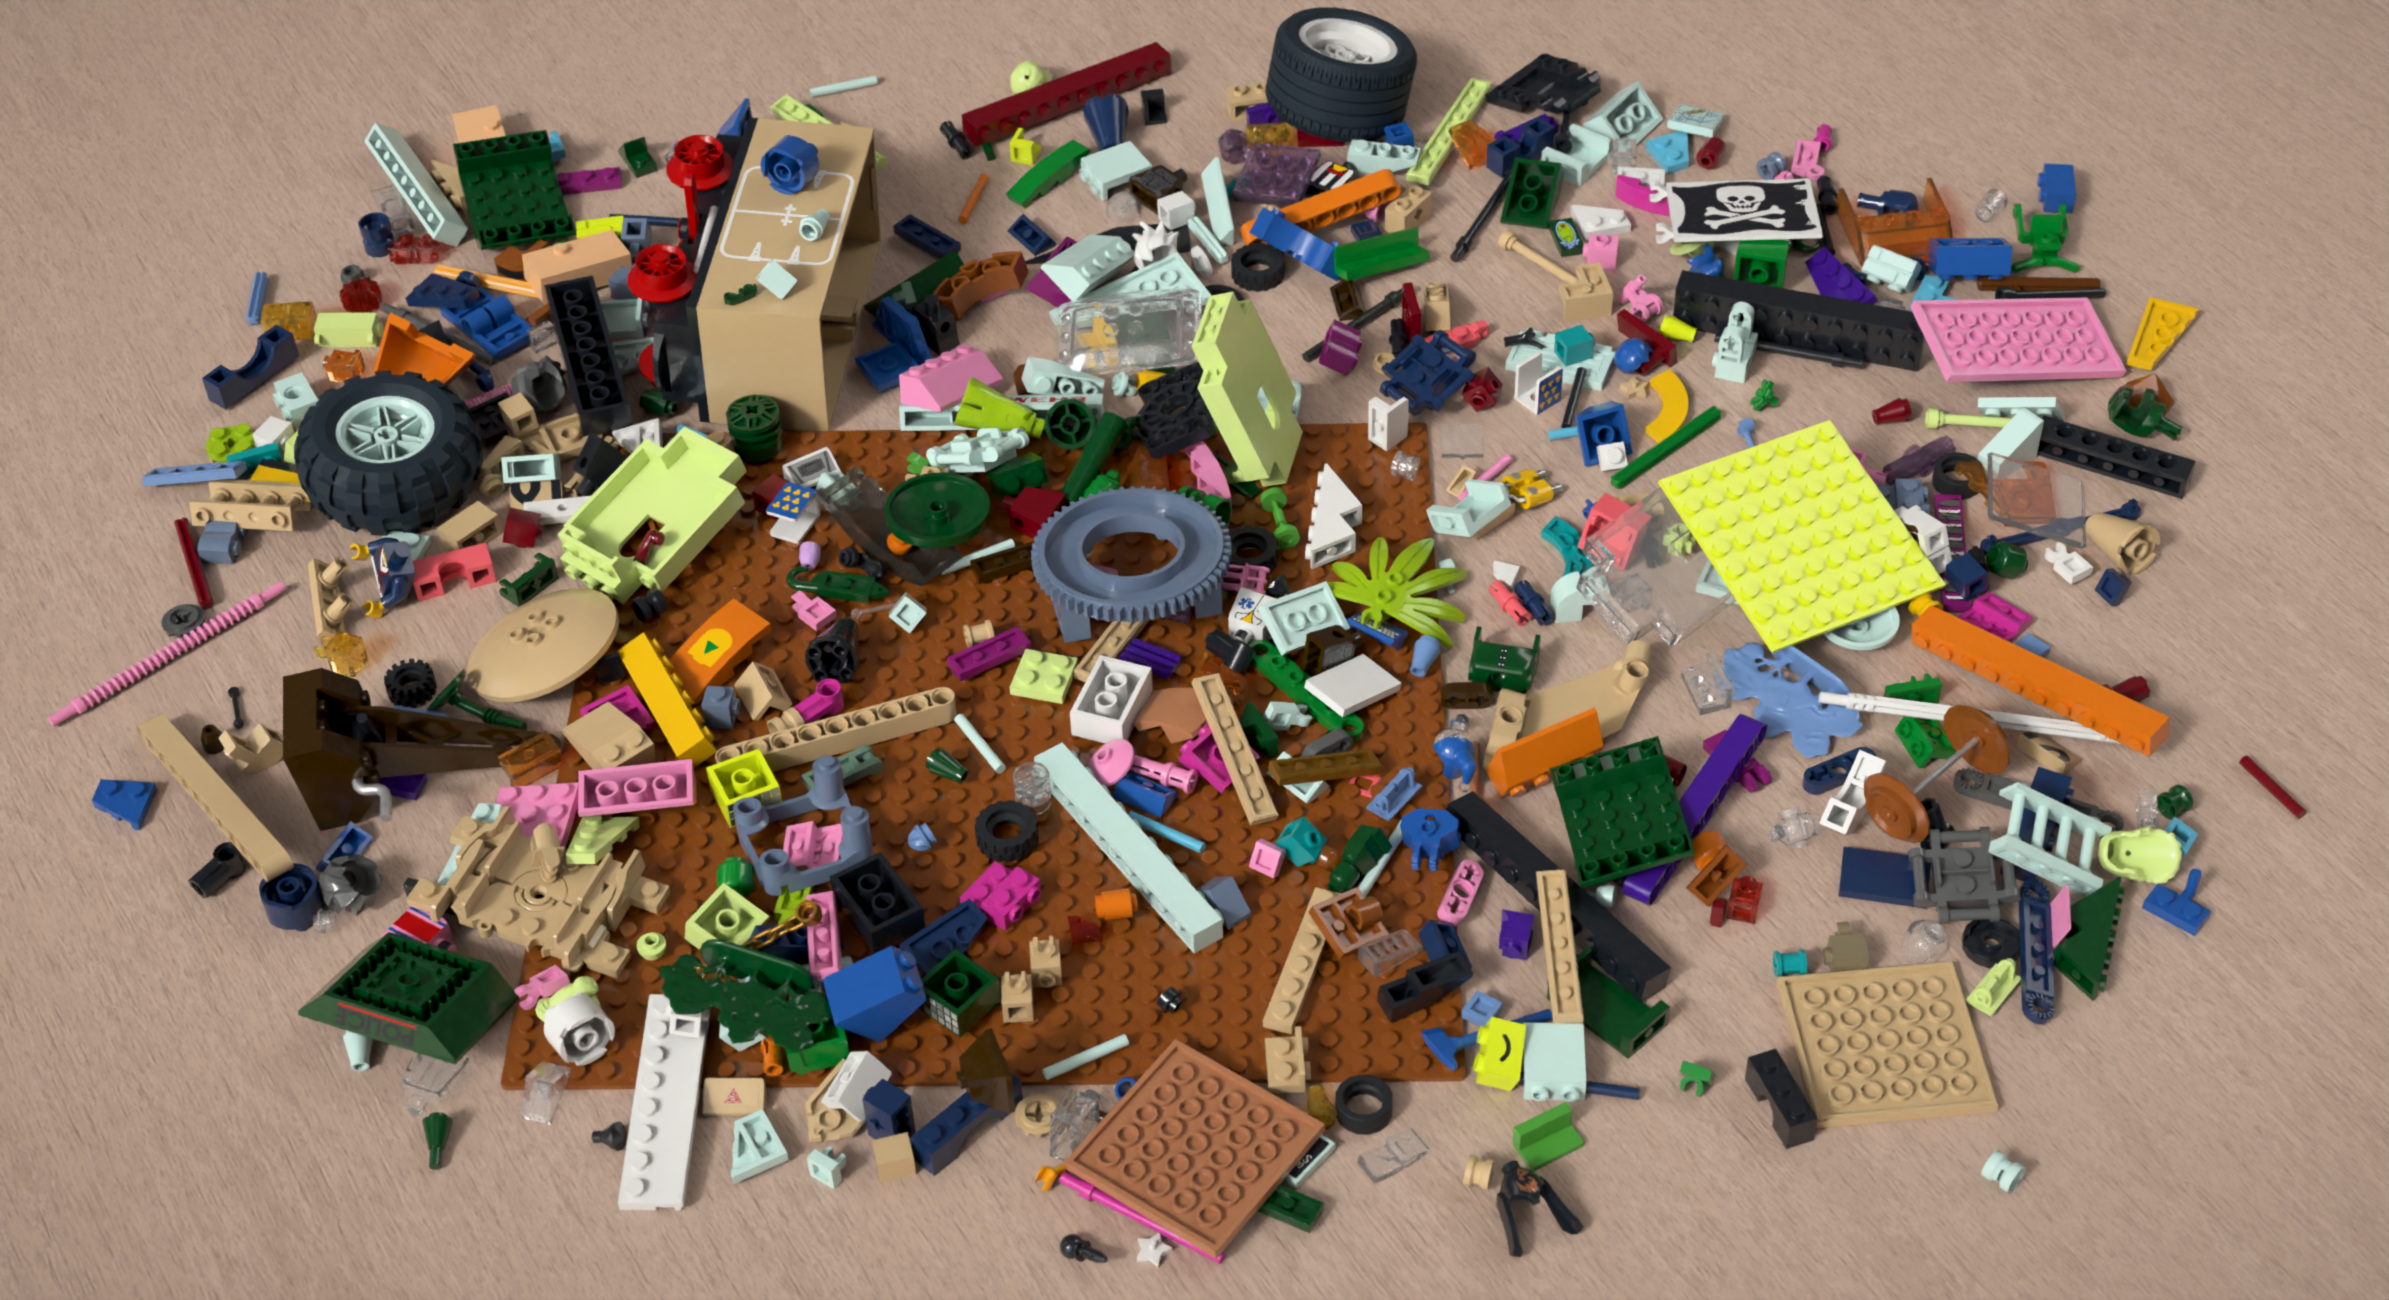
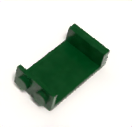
(1614, 1012)

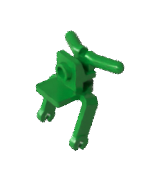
(2046, 236)

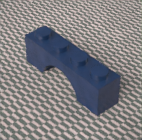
(273, 352)
(942, 1137)

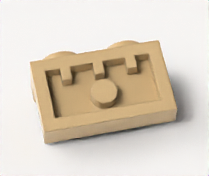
(1286, 1063)

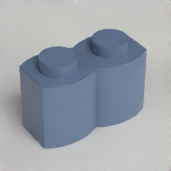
(221, 542)

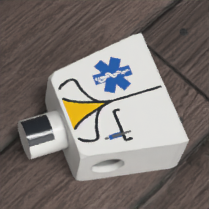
(1245, 619)

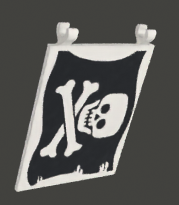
(1738, 210)

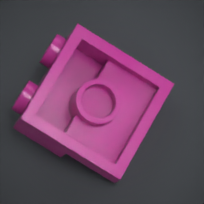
(1207, 760)
(1003, 894)

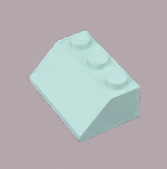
(1625, 115)

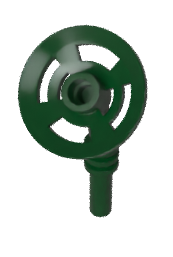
(454, 697)

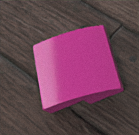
(1997, 617)

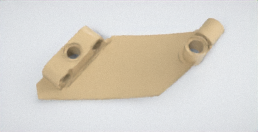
(1608, 690)

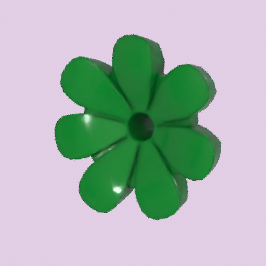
(1764, 396)

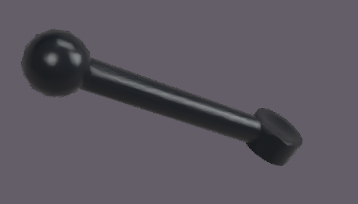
(234, 693)

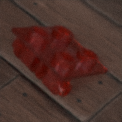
(422, 247)

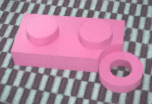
(1806, 160)

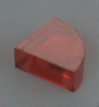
(1082, 930)

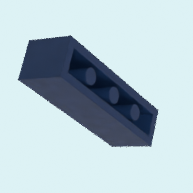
(2056, 787)

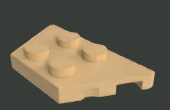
(557, 436)

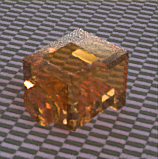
(343, 365)

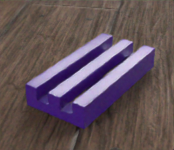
(1152, 655)

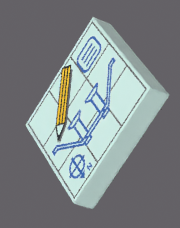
(1695, 120)

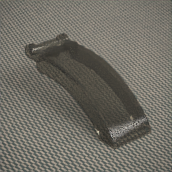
(863, 520)

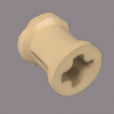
(978, 633)

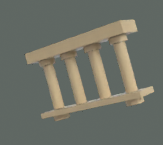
(251, 504)

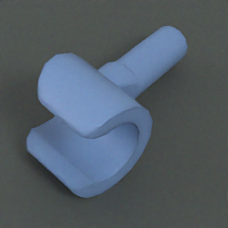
(1745, 429)

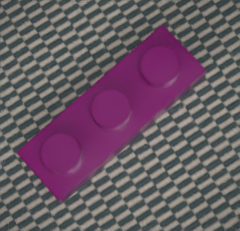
(590, 180)
(988, 653)

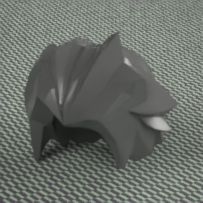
(540, 384)
(350, 883)

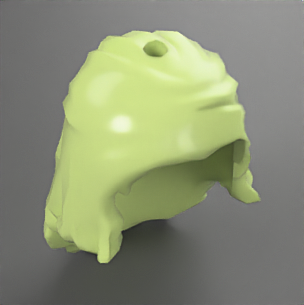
(1034, 71)
(2152, 859)

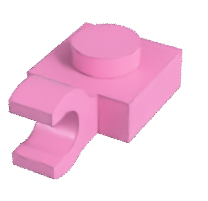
(813, 612)
(544, 983)

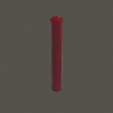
(2278, 792)

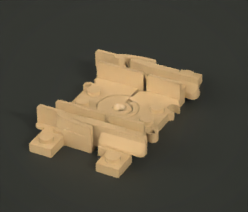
(498, 888)

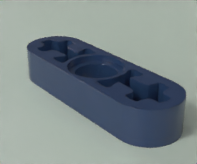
(1830, 779)

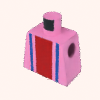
(418, 926)

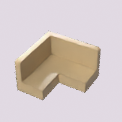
(1588, 297)

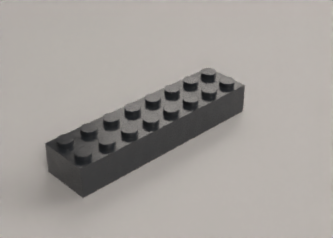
(588, 356)

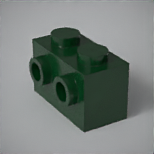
(1017, 474)

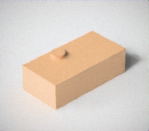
(478, 124)
(588, 256)

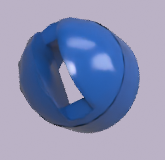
(1120, 1086)

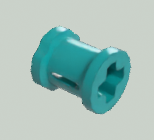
(1789, 963)

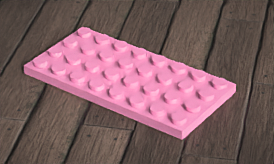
(2017, 339)

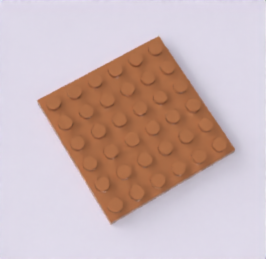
(1195, 1148)

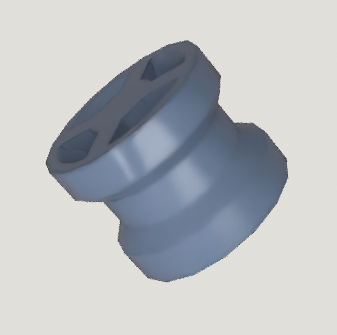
(1771, 166)

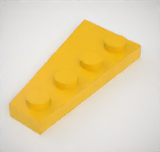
(2158, 331)

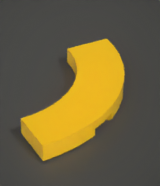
(1674, 409)

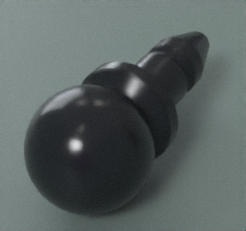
(1076, 1248)

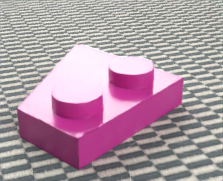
(627, 703)

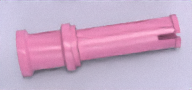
(1167, 773)

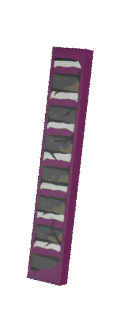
(1950, 512)

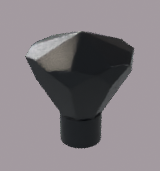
(1278, 587)
(612, 1136)

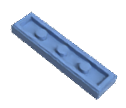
(194, 473)

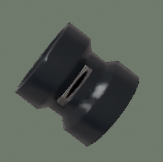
(649, 605)

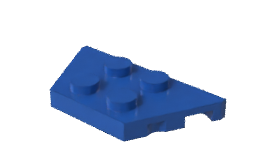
(901, 326)

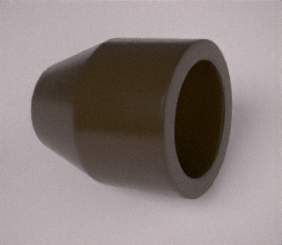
(210, 739)

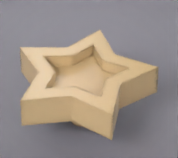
(1634, 388)

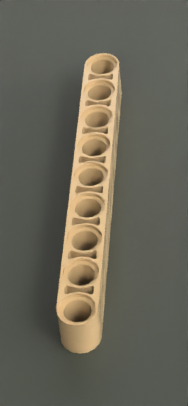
(849, 730)

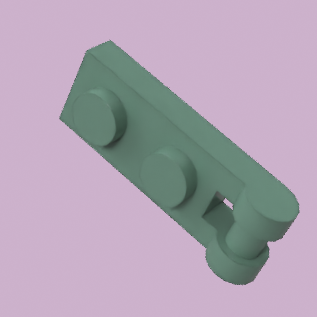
(851, 768)

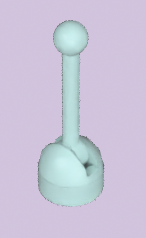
(1605, 895)

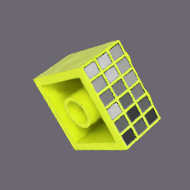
(742, 778)

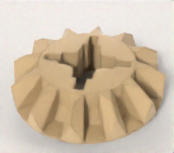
(1027, 1110)

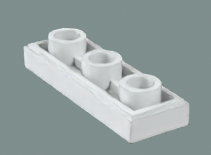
(556, 510)

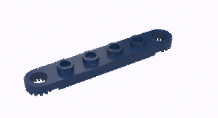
(2036, 952)

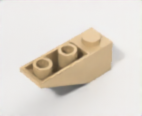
(450, 185)
(1437, 307)

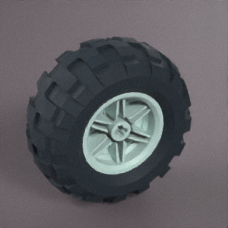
(388, 452)

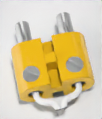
(1528, 489)

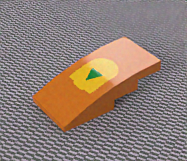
(717, 648)

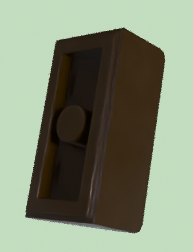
(1347, 300)

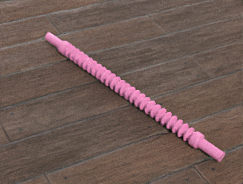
(79, 705)

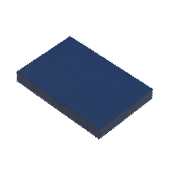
(1878, 876)

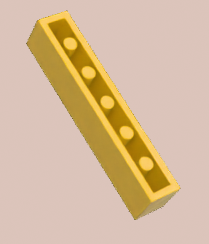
(666, 700)

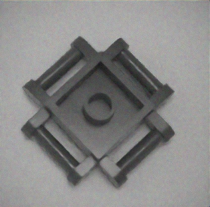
(1962, 877)

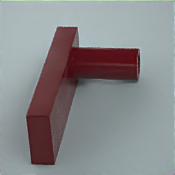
(1663, 349)

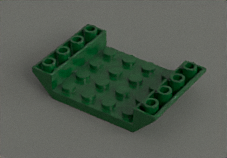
(512, 190)
(1621, 812)

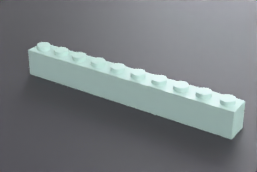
(1131, 849)

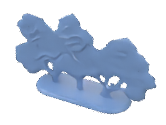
(1791, 704)

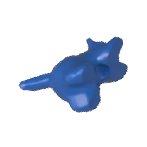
(1707, 263)

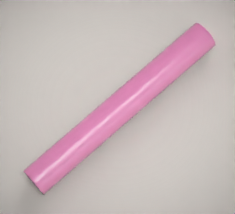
(1488, 475)

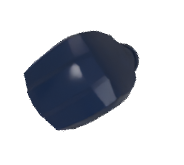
(1889, 202)

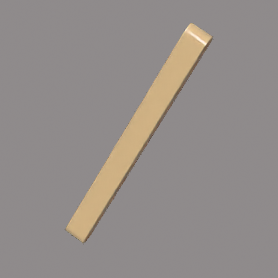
(215, 797)

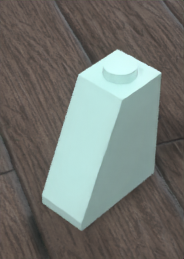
(2016, 440)

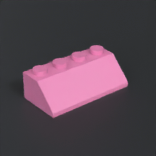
(943, 380)
(636, 788)

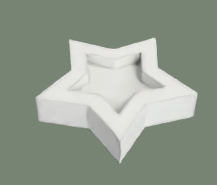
(1153, 1249)

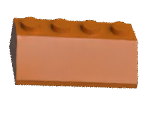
(1529, 758)

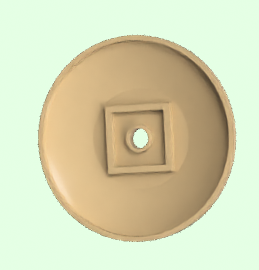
(542, 645)

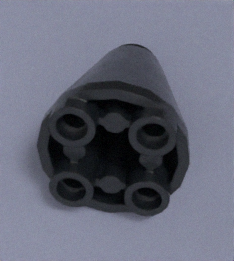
(835, 652)

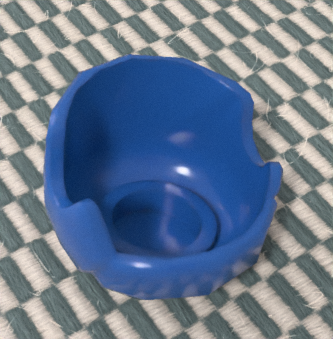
(1631, 355)

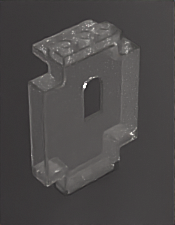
(1644, 580)

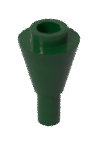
(436, 1129)

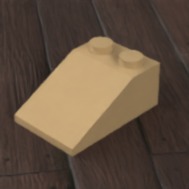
(610, 739)

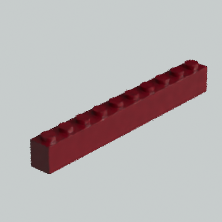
(1065, 94)

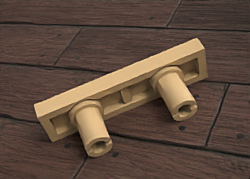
(327, 601)

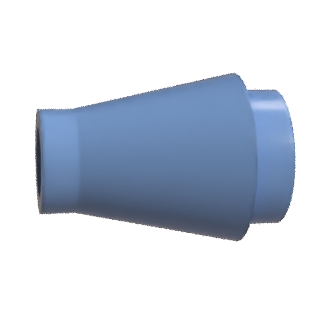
(1425, 653)

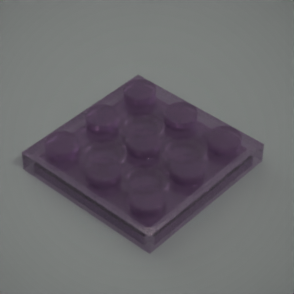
(1276, 174)

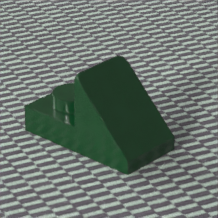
(637, 157)
(1259, 731)

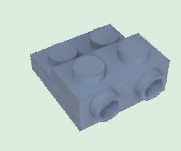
(1906, 493)

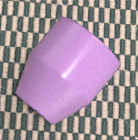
(809, 555)

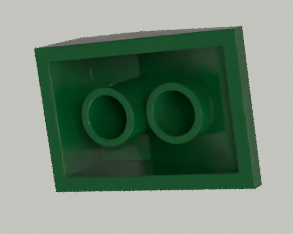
(1532, 193)

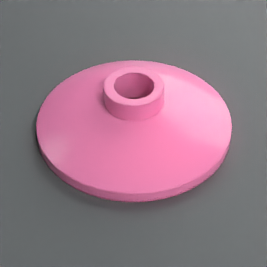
(1112, 761)

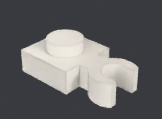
(2069, 566)

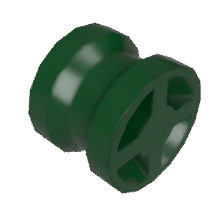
(2174, 801)

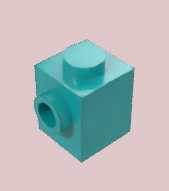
(1574, 345)
(1301, 842)

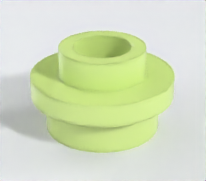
(651, 946)

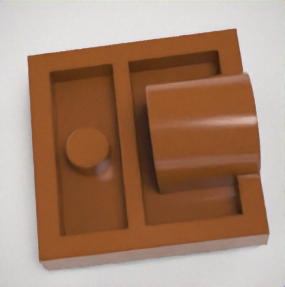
(1349, 921)

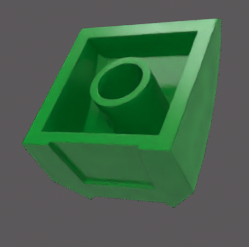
(827, 1051)

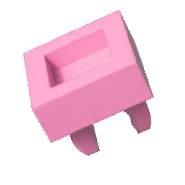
(1267, 858)

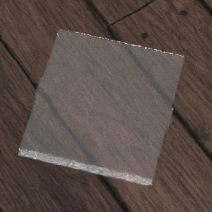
(2036, 500)

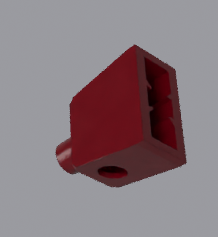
(1032, 509)

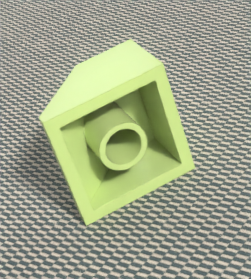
(725, 918)

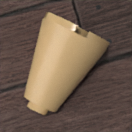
(2124, 541)

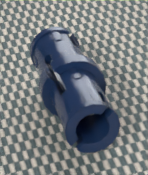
(1533, 602)

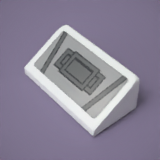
(808, 469)

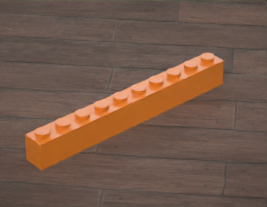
(2041, 681)

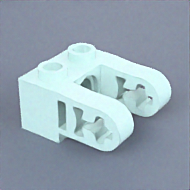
(1736, 345)

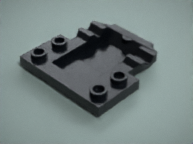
(1547, 85)

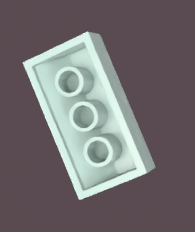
(1088, 264)

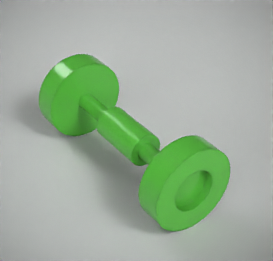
(1273, 501)

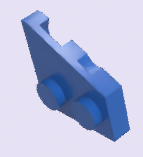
(125, 800)

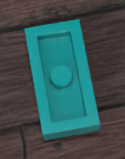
(254, 456)

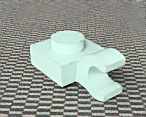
(1284, 714)

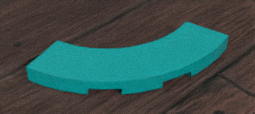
(1566, 541)

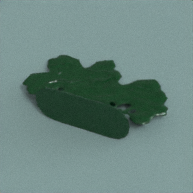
(749, 1005)

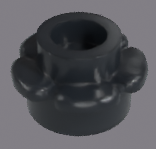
(1170, 1000)

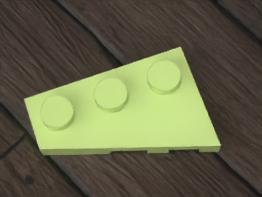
(596, 836)

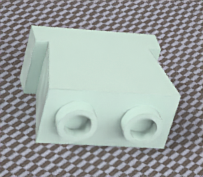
(531, 467)

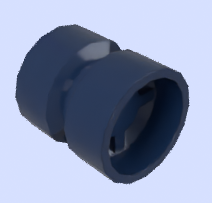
(376, 234)

